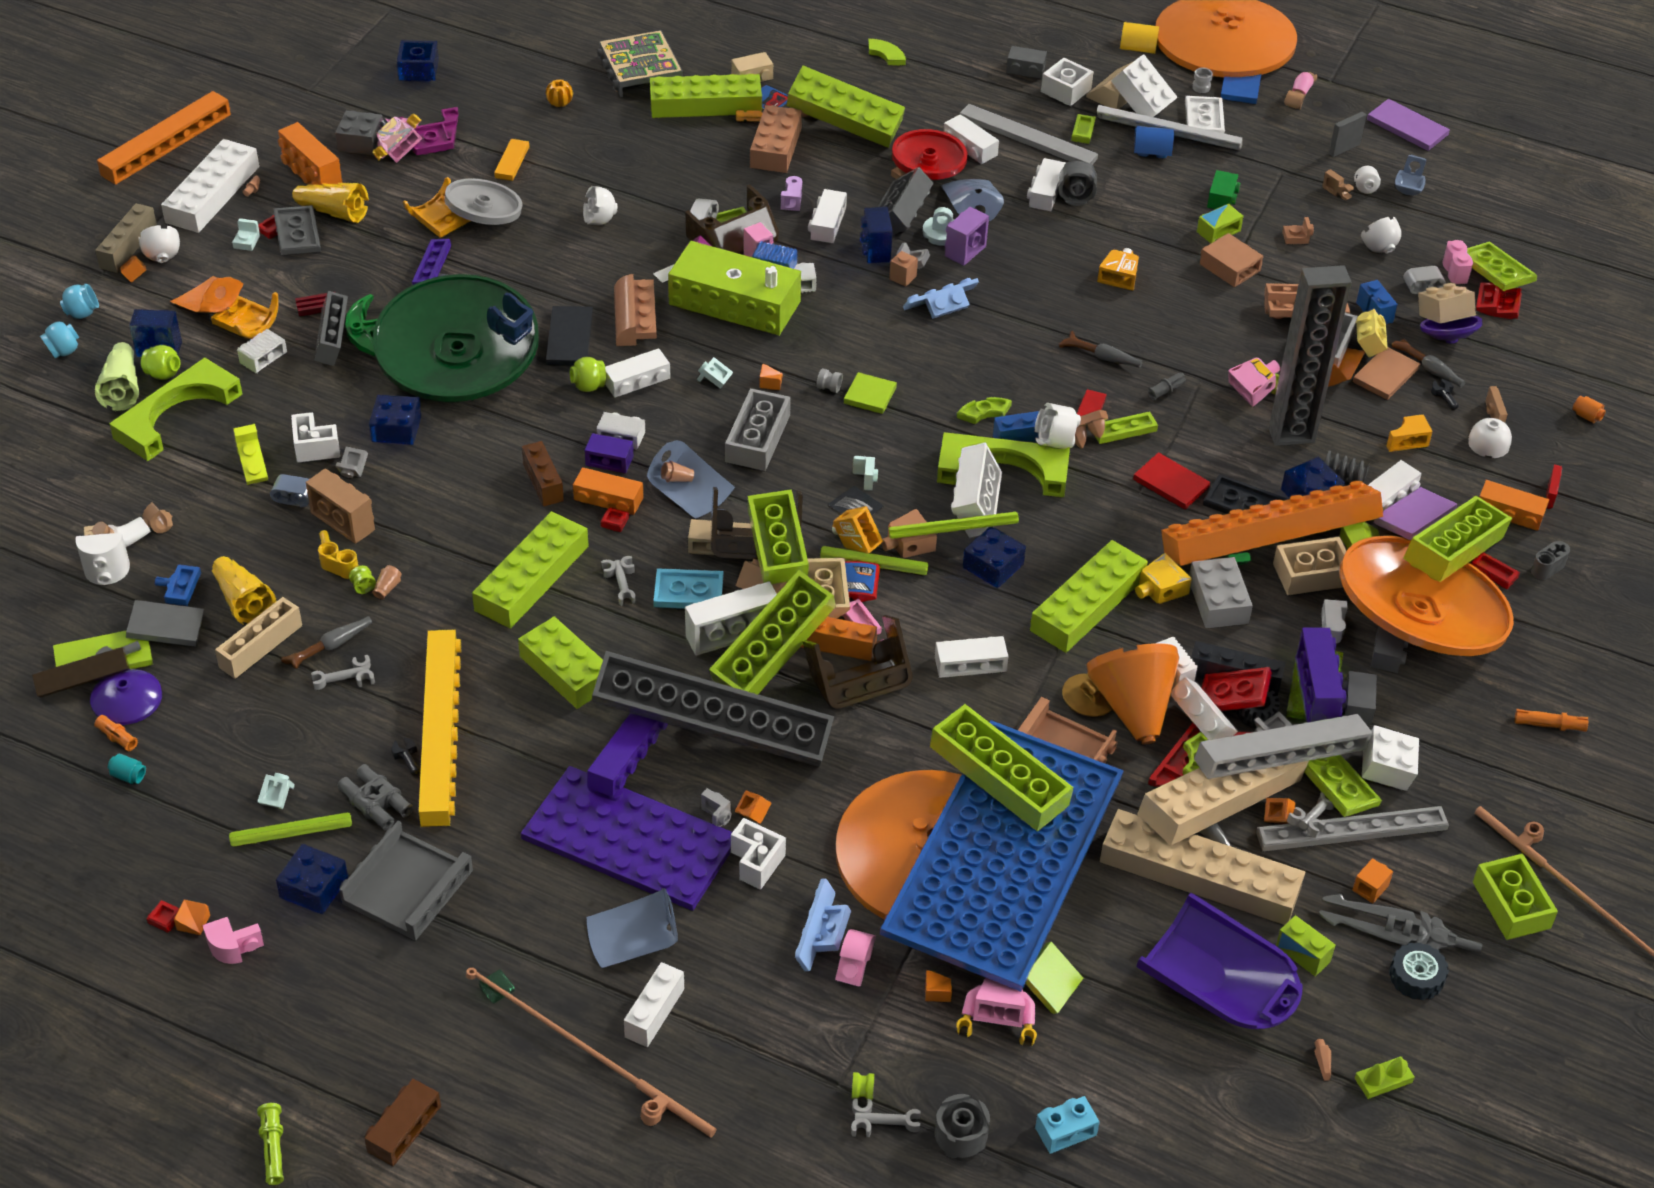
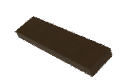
(80, 672)

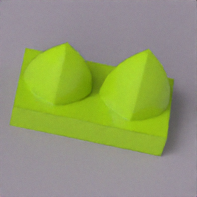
(1384, 1077)

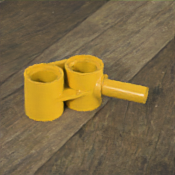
(334, 560)

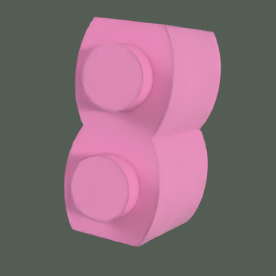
(1457, 262)

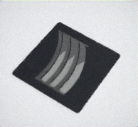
(853, 499)

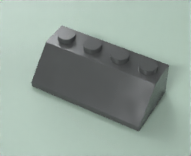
(905, 198)

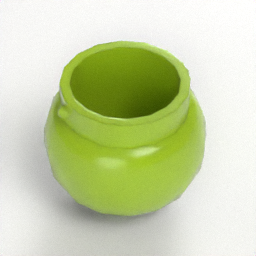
(160, 362)
(588, 374)

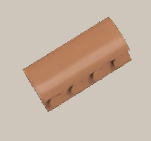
(1281, 300)
(634, 310)

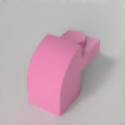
(229, 945)
(854, 956)

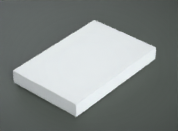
(1205, 113)

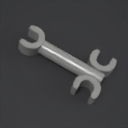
(619, 568)
(360, 671)
(1309, 821)
(865, 1118)

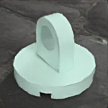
(935, 227)

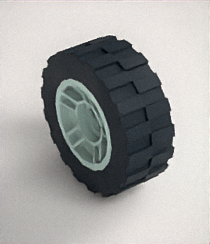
(1416, 958)

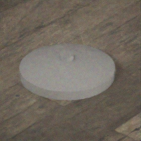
(483, 201)

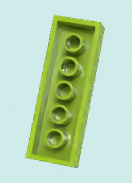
(704, 95)
(845, 106)
(1457, 538)
(530, 569)
(1087, 596)
(774, 635)
(1001, 767)

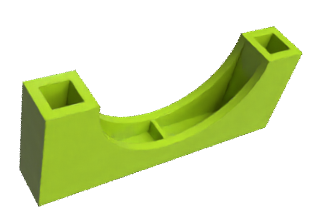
(1043, 462)

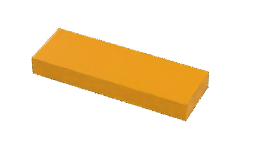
(511, 159)

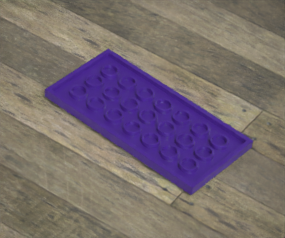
(630, 838)

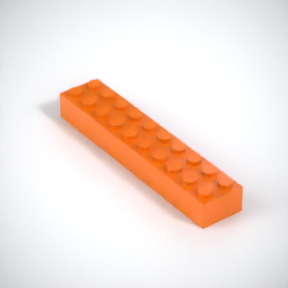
(1272, 522)

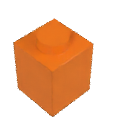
(1372, 880)

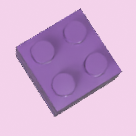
(966, 236)

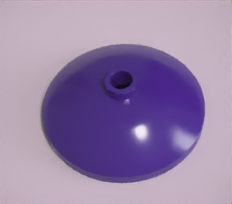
(1451, 330)
(126, 696)

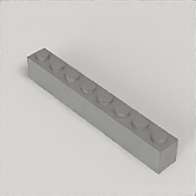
(1282, 746)

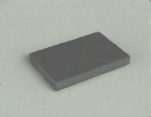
(296, 230)
(165, 623)

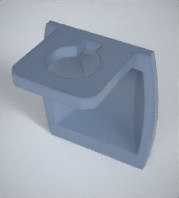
(1410, 182)

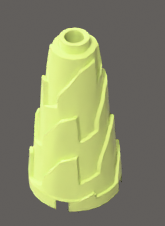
(118, 379)

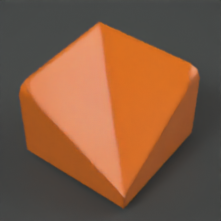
(132, 268)
(770, 378)
(753, 806)
(1278, 810)
(192, 917)
(937, 987)

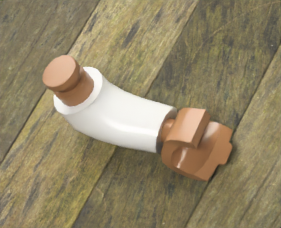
(133, 531)

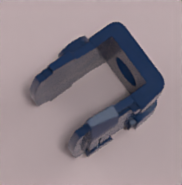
(511, 331)

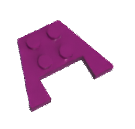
(438, 135)

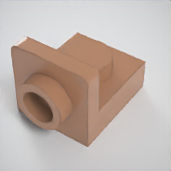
(1298, 234)

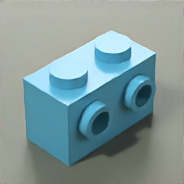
(1067, 1124)

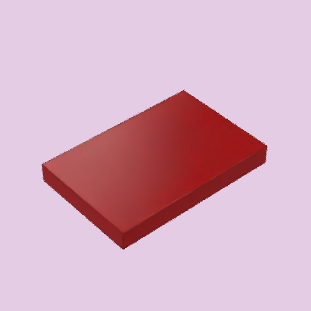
(1171, 480)
(1238, 688)

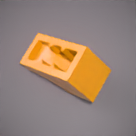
(1412, 434)

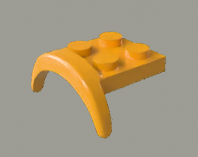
(436, 214)
(247, 317)

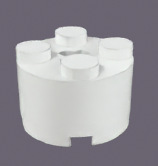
(1057, 426)

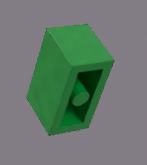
(1223, 190)

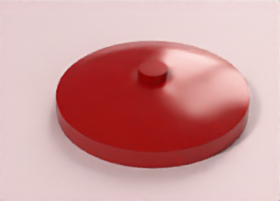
(933, 151)

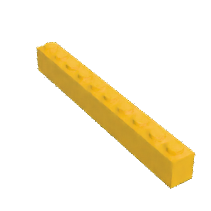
(439, 729)

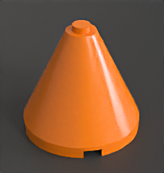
(1137, 685)

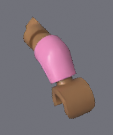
(1300, 88)

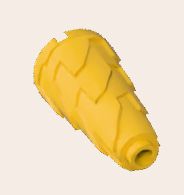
(338, 200)
(242, 590)

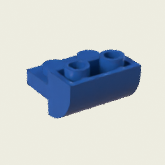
(1153, 141)

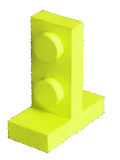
(250, 454)

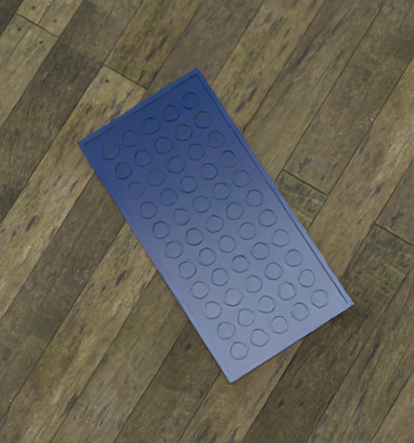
(993, 882)

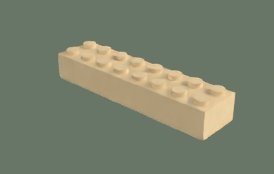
(1198, 802)
(1204, 868)

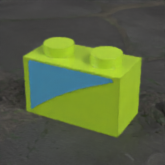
(1219, 223)
(1305, 945)

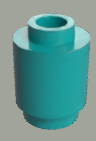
(126, 769)

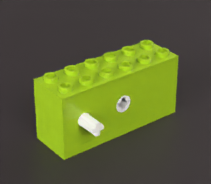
(734, 287)

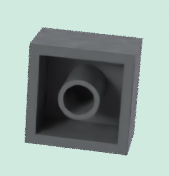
(358, 132)

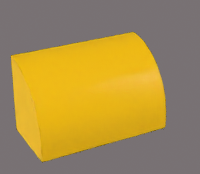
(1139, 37)

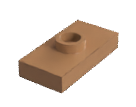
(1495, 405)

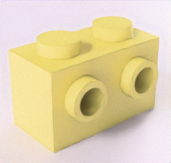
(1371, 333)

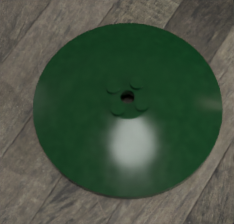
(428, 320)

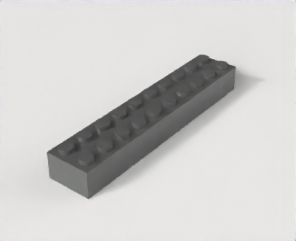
(1309, 354)
(712, 709)

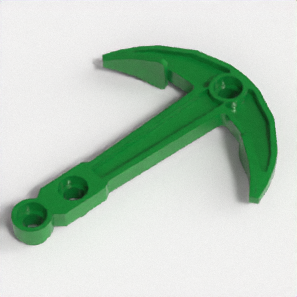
(359, 330)

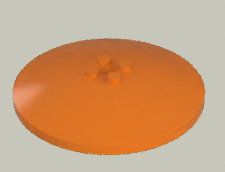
(1226, 36)
(1450, 617)
(886, 833)

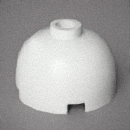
(600, 206)
(1382, 236)
(159, 243)
(1490, 438)

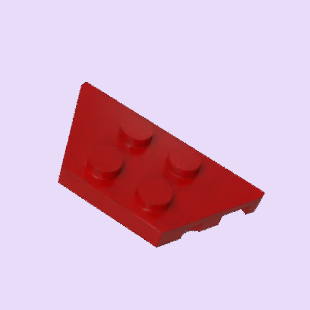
(1174, 762)

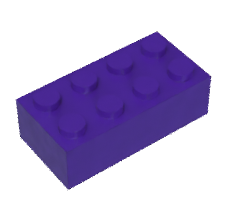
(1319, 675)

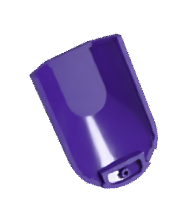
(1225, 967)

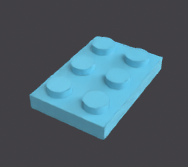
(684, 587)

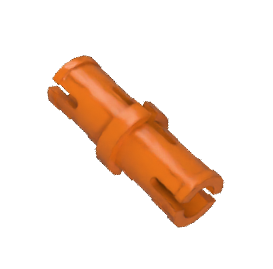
(116, 732)

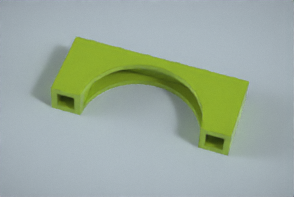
(201, 381)

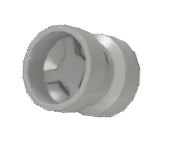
(1202, 80)
(829, 380)

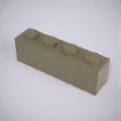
(123, 239)

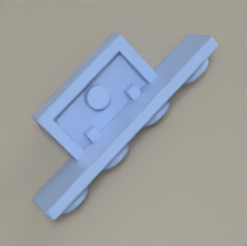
(944, 301)
(823, 927)

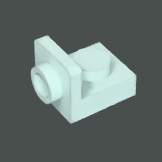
(247, 235)
(715, 372)
(275, 790)

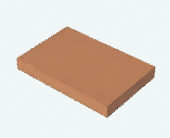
(1386, 373)

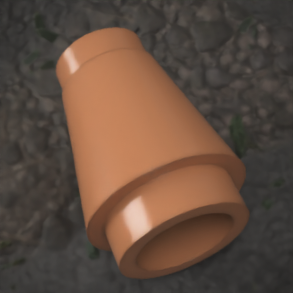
(676, 473)
(387, 580)

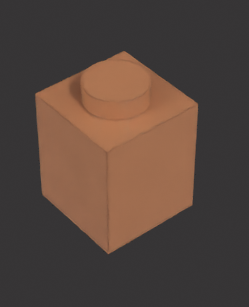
(903, 268)

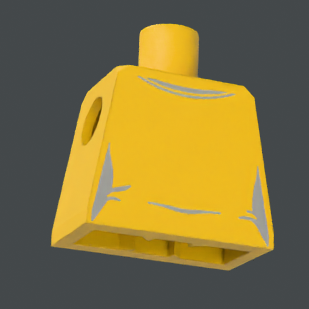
(1163, 580)

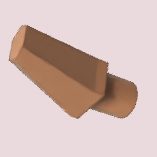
(252, 186)
(1323, 1057)

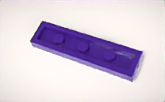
(432, 260)

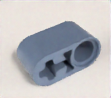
(290, 490)

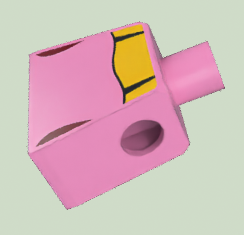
(1254, 379)

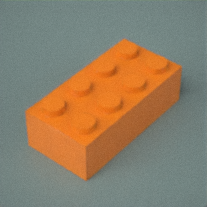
(308, 156)

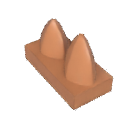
(1095, 423)

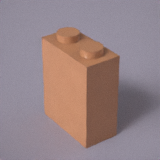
(1231, 260)

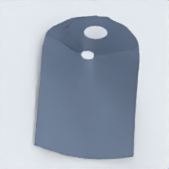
(963, 196)
(692, 496)
(632, 929)

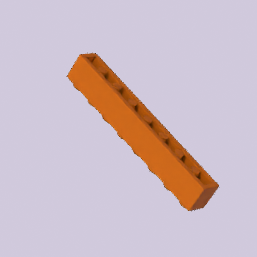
(163, 137)

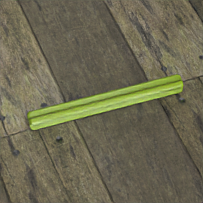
(884, 562)
(290, 829)

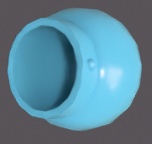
(79, 301)
(60, 339)

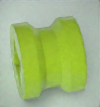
(362, 579)
(862, 1086)

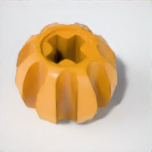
(559, 93)

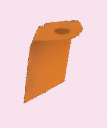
(211, 296)
(1347, 367)

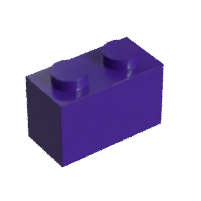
(609, 453)

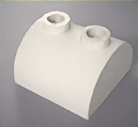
(103, 557)

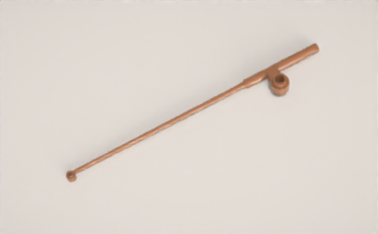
(1524, 842)
(652, 1109)

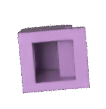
(792, 196)

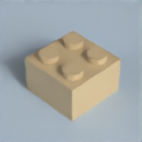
(1446, 303)

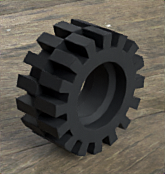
(1250, 714)

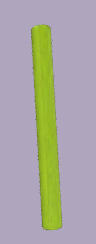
(953, 525)

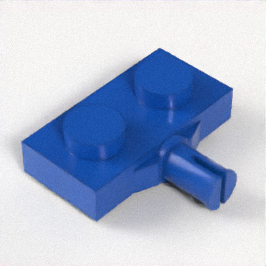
(180, 584)

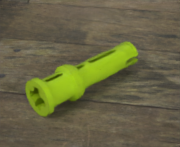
(270, 1132)

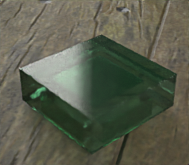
(500, 980)

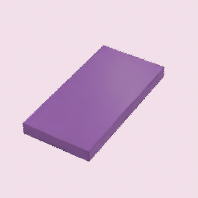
(1408, 124)
(1415, 513)

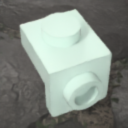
(865, 466)

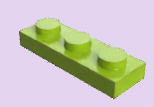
(1128, 427)

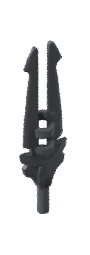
(1424, 931)

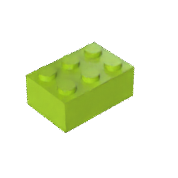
(1514, 896)

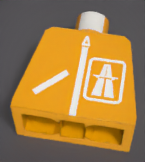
(1119, 269)
(857, 530)

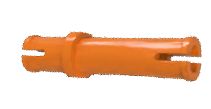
(1546, 719)

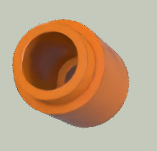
(1589, 409)

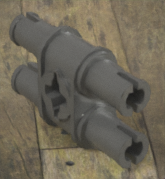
(375, 797)

